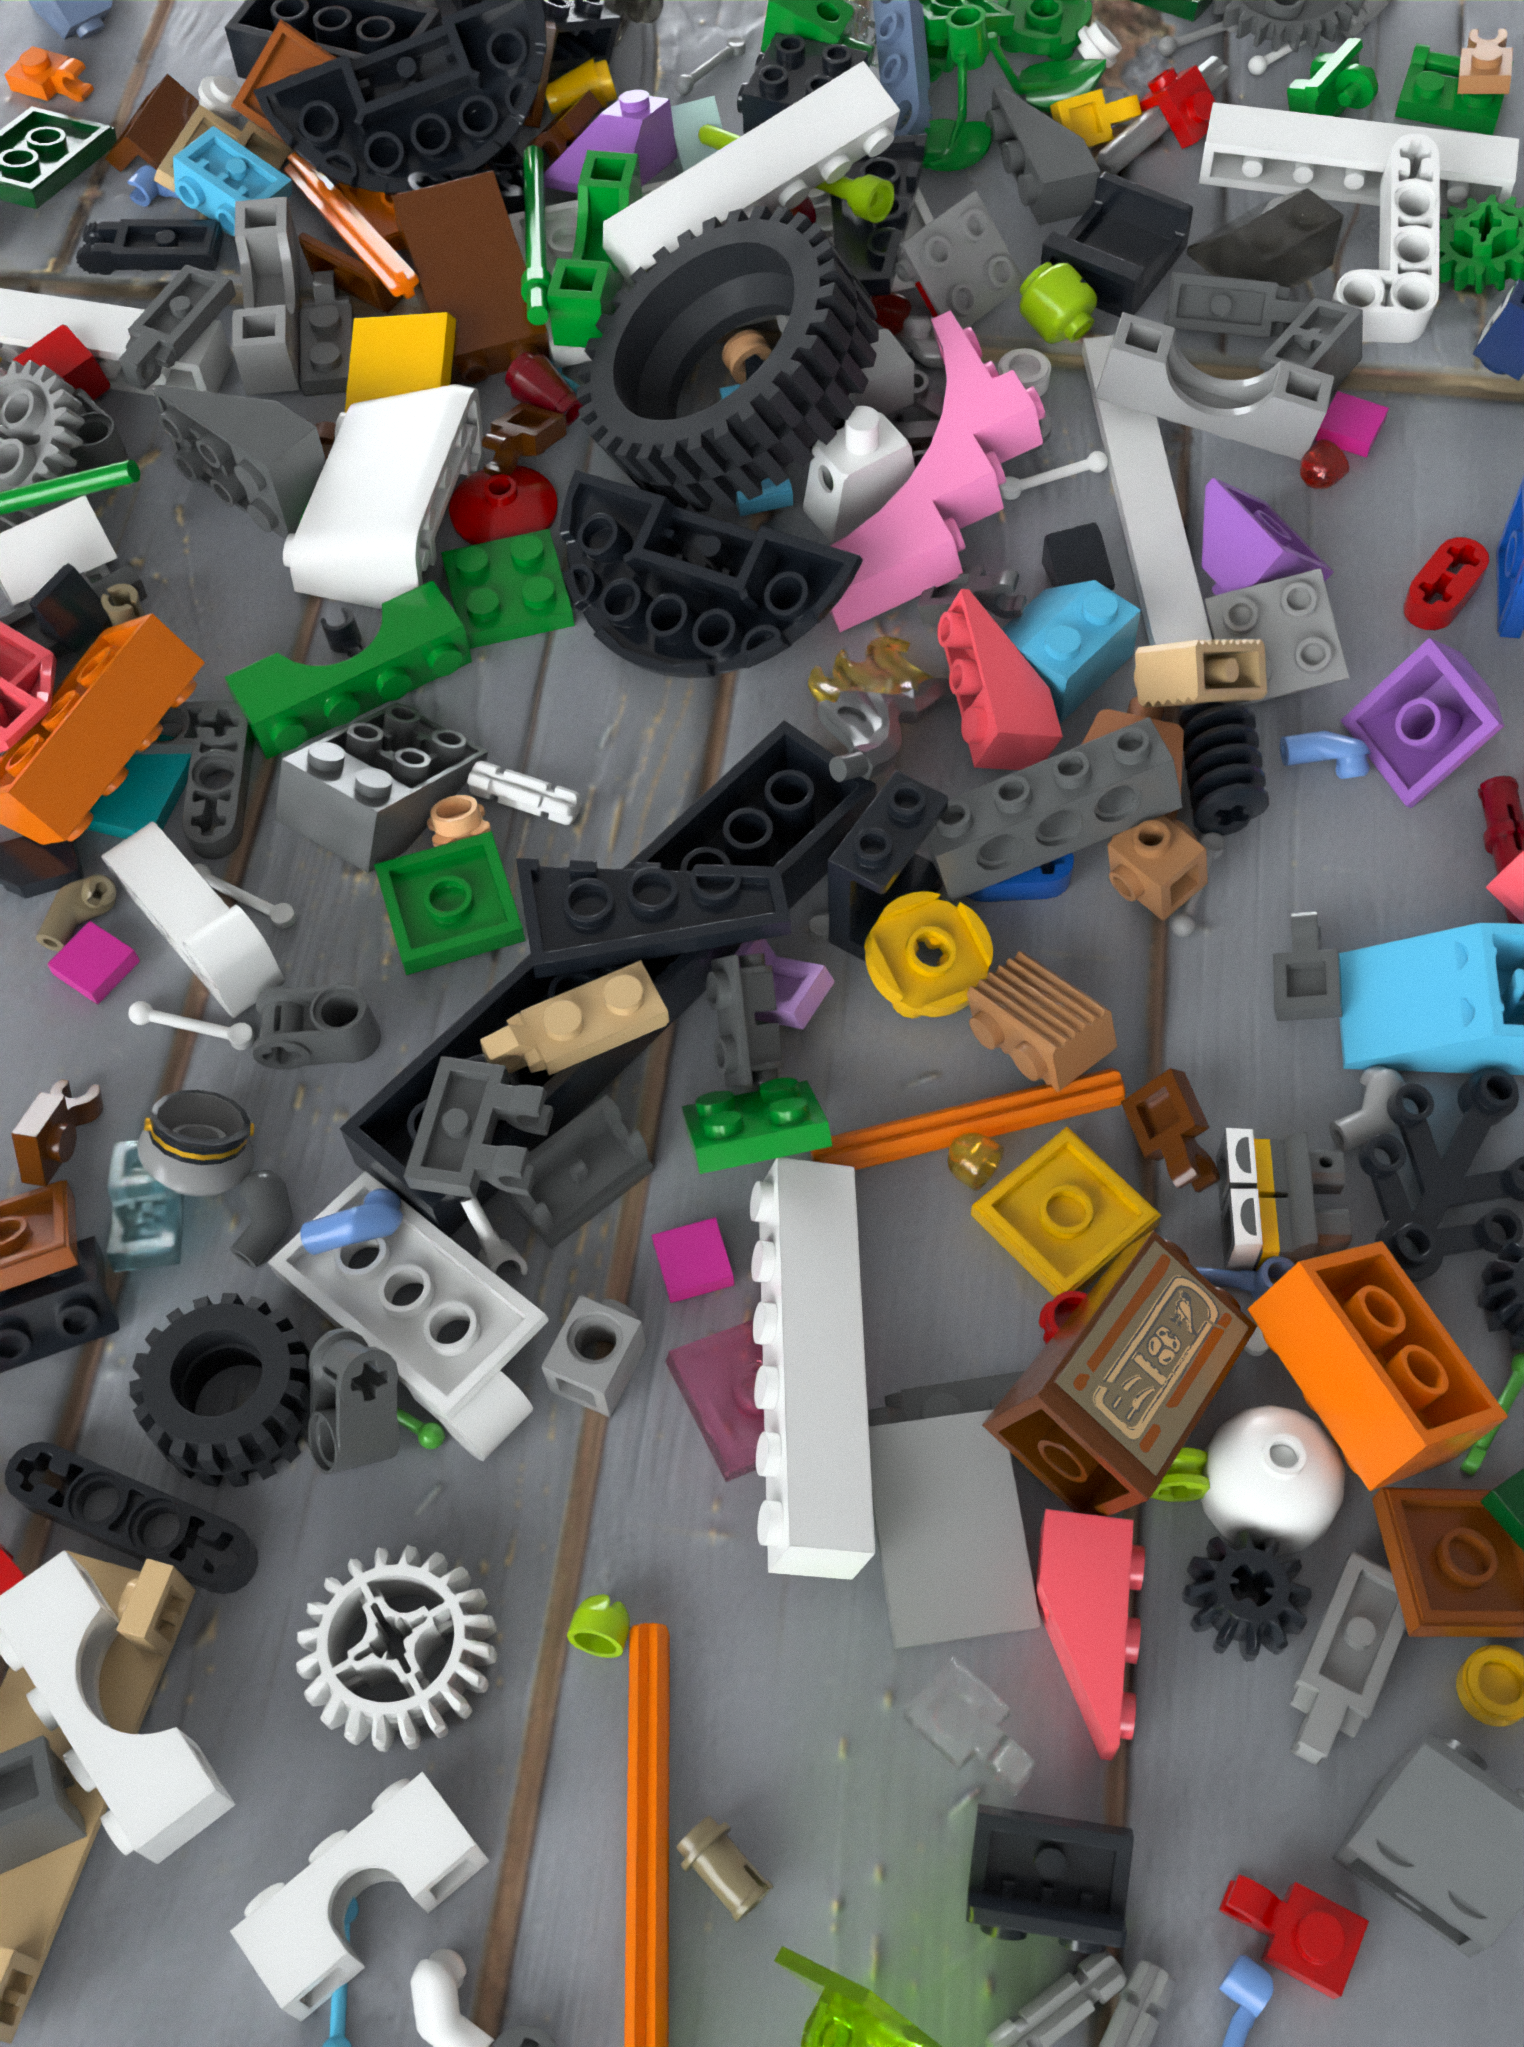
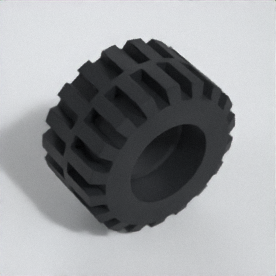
(196, 1350)

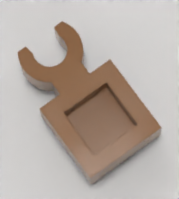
(1485, 65)

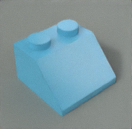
(1075, 639)

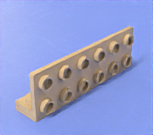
(36, 1894)

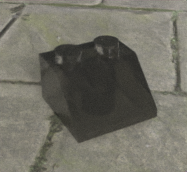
(1274, 242)

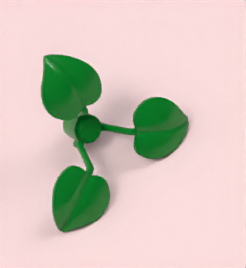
(961, 143)

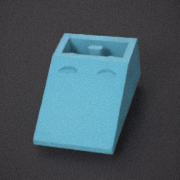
(1436, 1002)

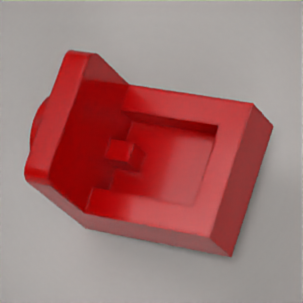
(1183, 101)

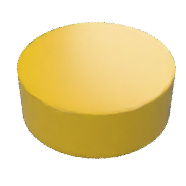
(1493, 1685)

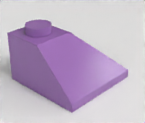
(630, 125)
(1249, 541)
(1425, 719)

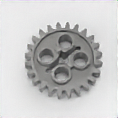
(35, 429)

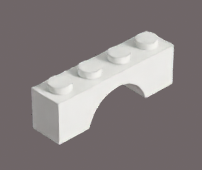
(153, 1783)

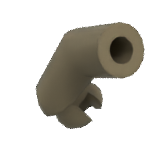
(73, 906)

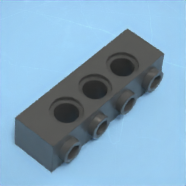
(1053, 808)

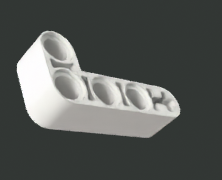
(1402, 237)
(208, 936)

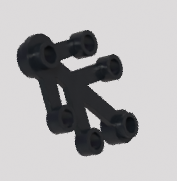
(1443, 1179)

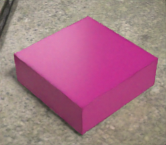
(1352, 423)
(93, 962)
(693, 1260)

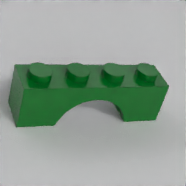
(589, 280)
(299, 701)

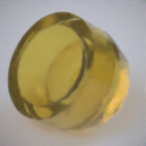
(974, 1159)

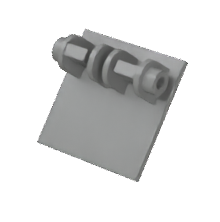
(961, 262)
(1292, 622)

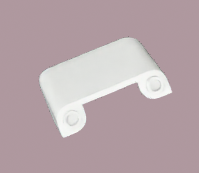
(385, 494)

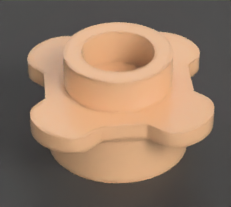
(457, 819)

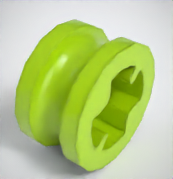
(1184, 1478)

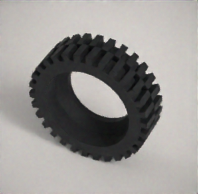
(687, 305)

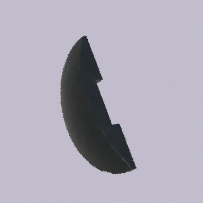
(419, 103)
(689, 588)

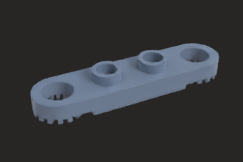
(904, 61)

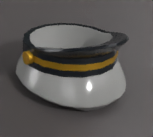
(197, 1143)

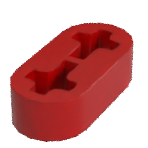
(1455, 588)

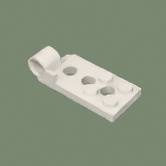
(451, 1381)

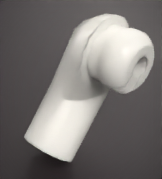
(437, 2003)

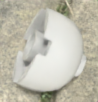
(1273, 1477)

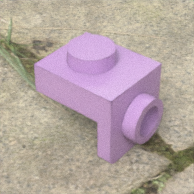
(797, 986)

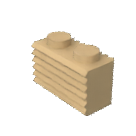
(1200, 672)

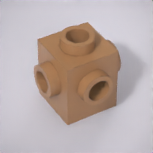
(1158, 865)

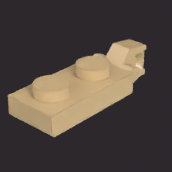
(579, 1023)

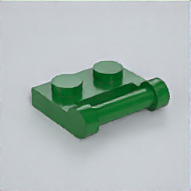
(1434, 97)

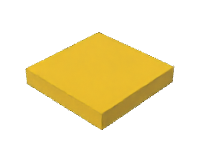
(399, 355)
(1065, 1214)

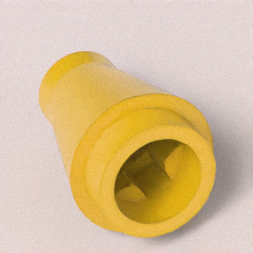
(587, 76)

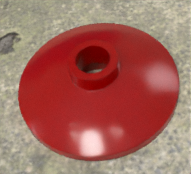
(502, 505)

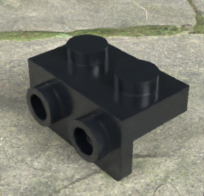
(57, 1310)
(1049, 1878)

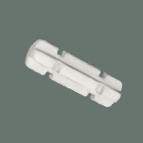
(524, 792)

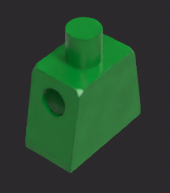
(814, 20)

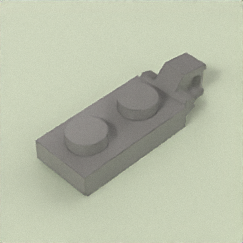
(1347, 1657)

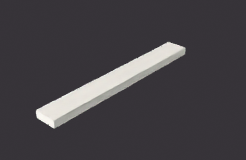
(1148, 514)

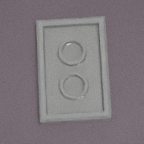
(949, 1531)

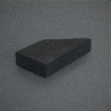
(37, 868)

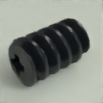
(1223, 767)

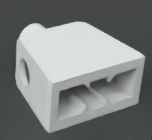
(856, 473)

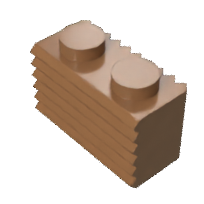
(1040, 1021)

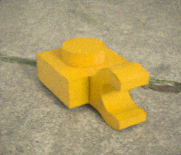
(1092, 118)

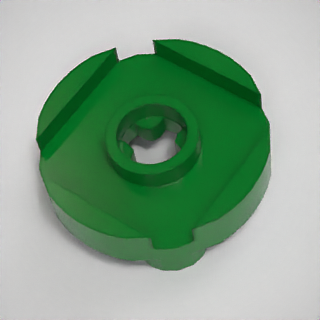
(1046, 35)

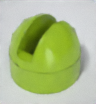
(600, 1627)

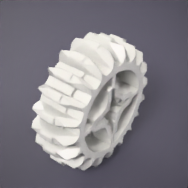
(371, 1658)

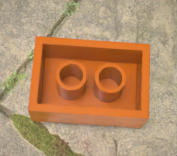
(1375, 1364)

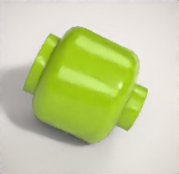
(1057, 303)

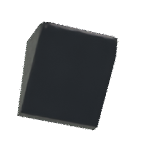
(1077, 556)
(69, 609)

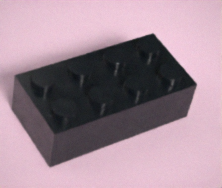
(334, 25)

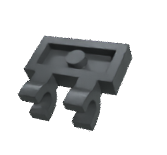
(459, 1126)

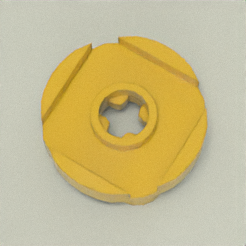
(914, 985)

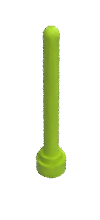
(866, 195)

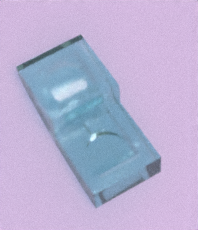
(145, 1215)

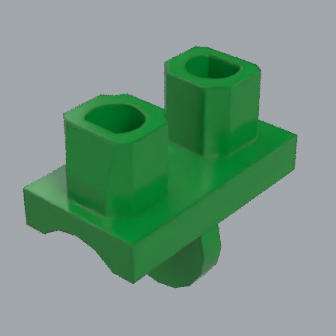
(1334, 83)

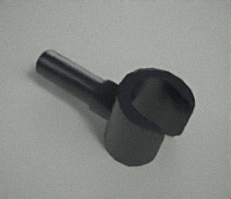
(345, 637)

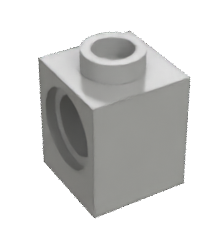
(601, 1381)

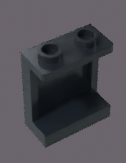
(1123, 242)
(880, 859)

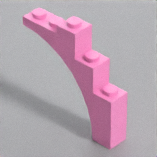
(956, 483)

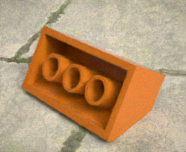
(94, 727)

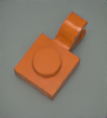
(45, 73)

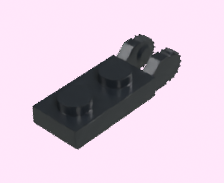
(150, 245)

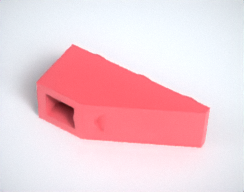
(999, 694)
(1084, 1601)

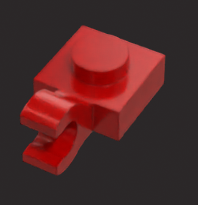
(1305, 1931)

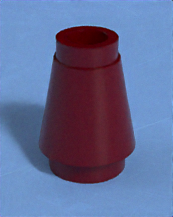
(539, 384)

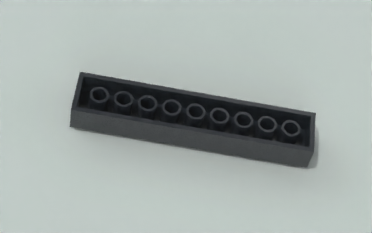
(764, 812)

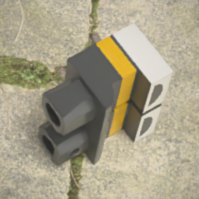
(1270, 1199)

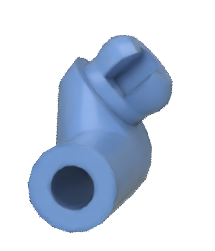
(1323, 746)
(373, 1220)

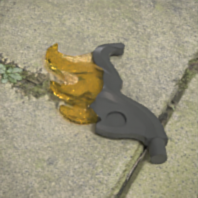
(870, 701)

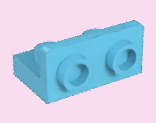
(220, 171)

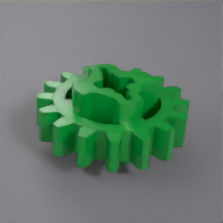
(1482, 244)

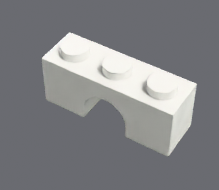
(297, 1928)

